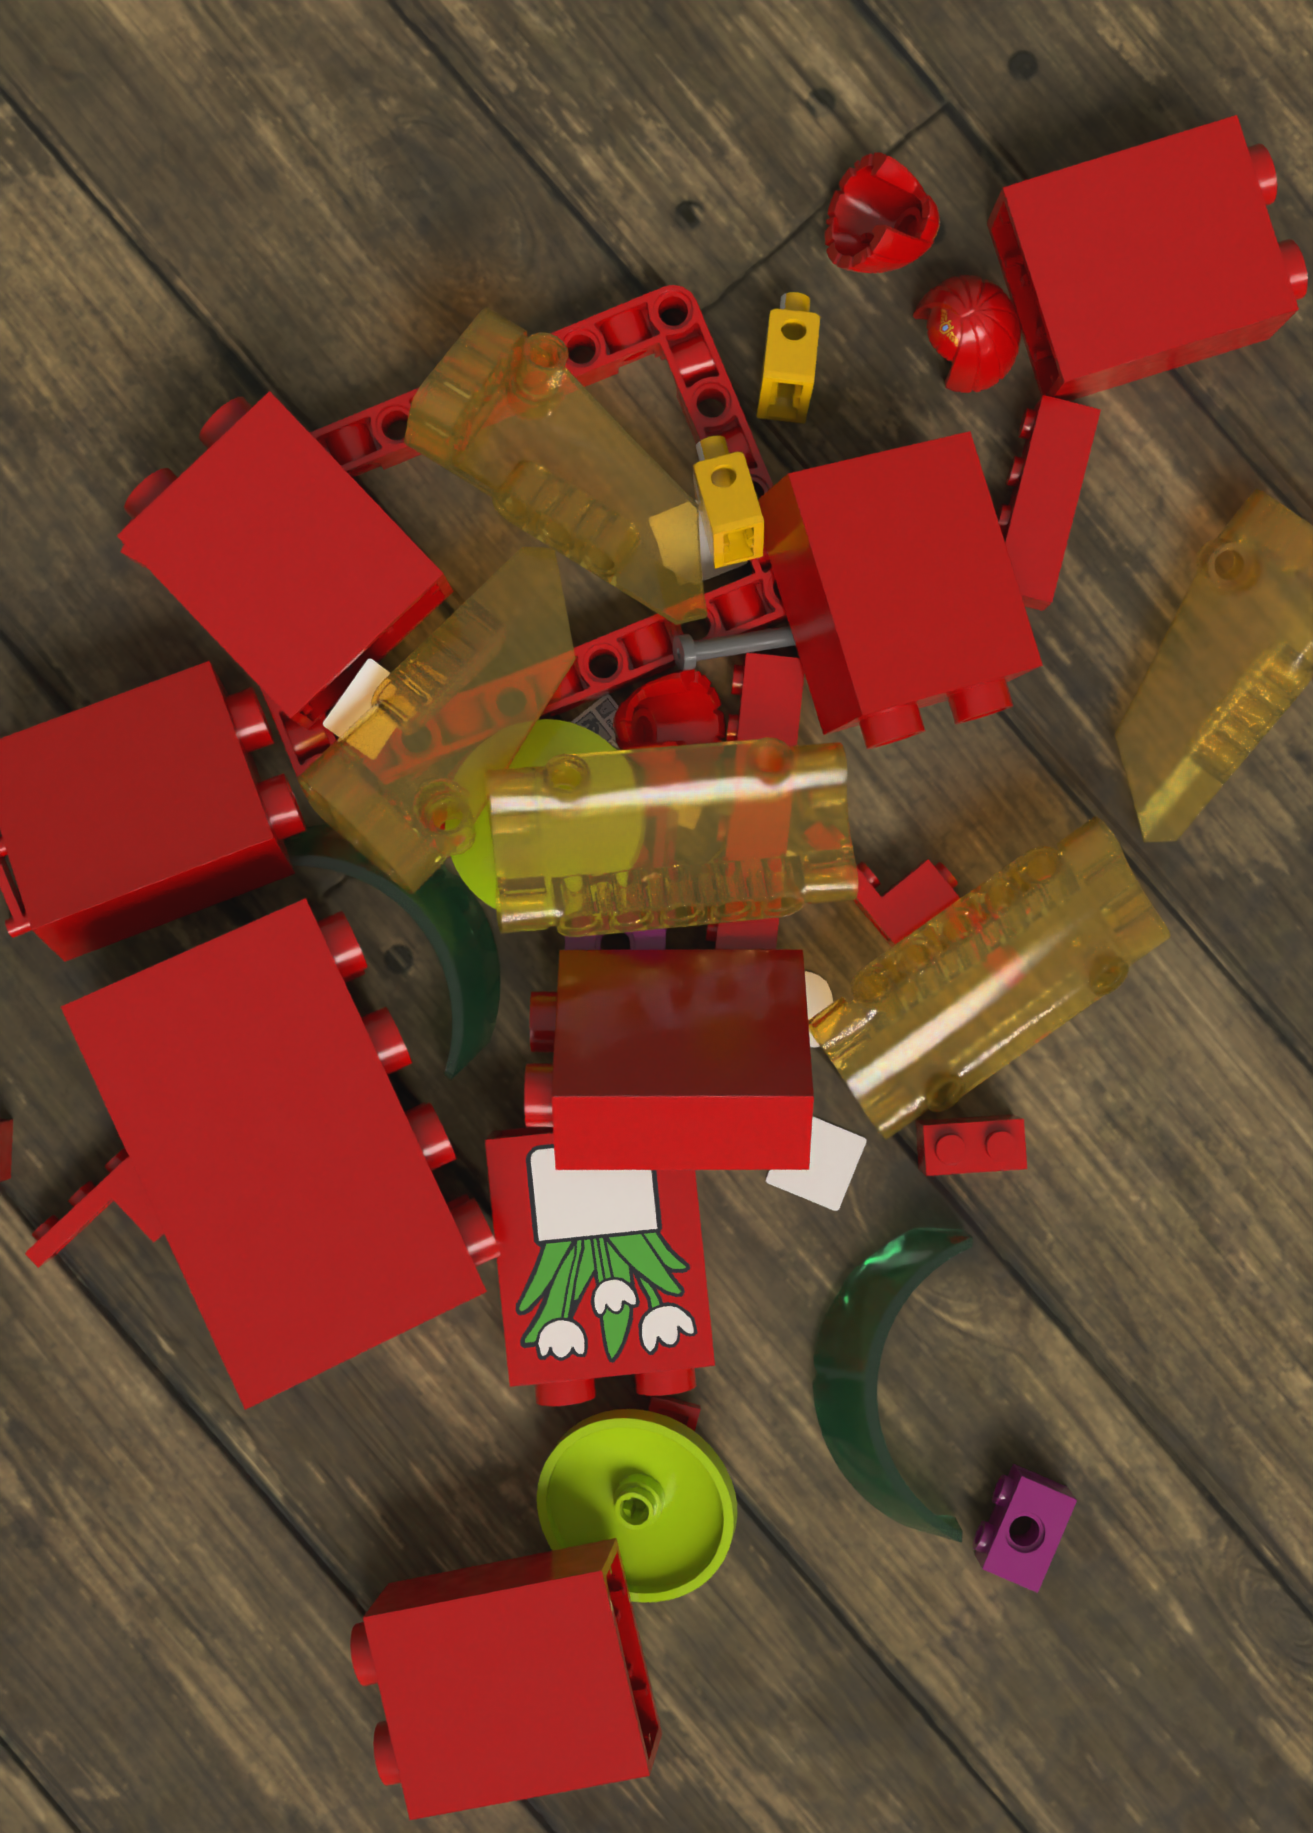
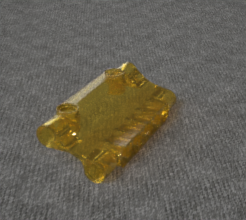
(670, 836)
(998, 987)

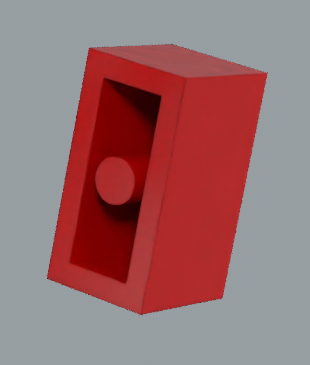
(971, 1144)

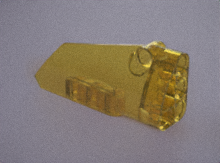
(559, 464)
(1223, 667)
(444, 720)

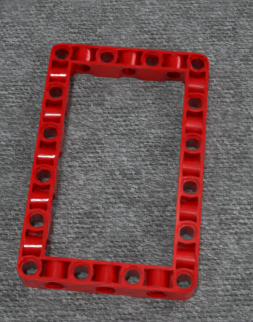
(617, 339)

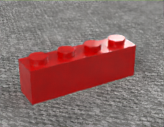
(1045, 493)

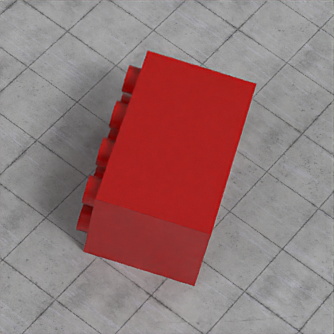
(282, 1148)

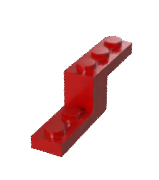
(908, 902)
(91, 1200)

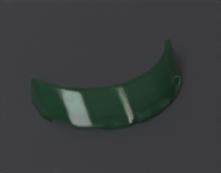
(449, 919)
(848, 1368)

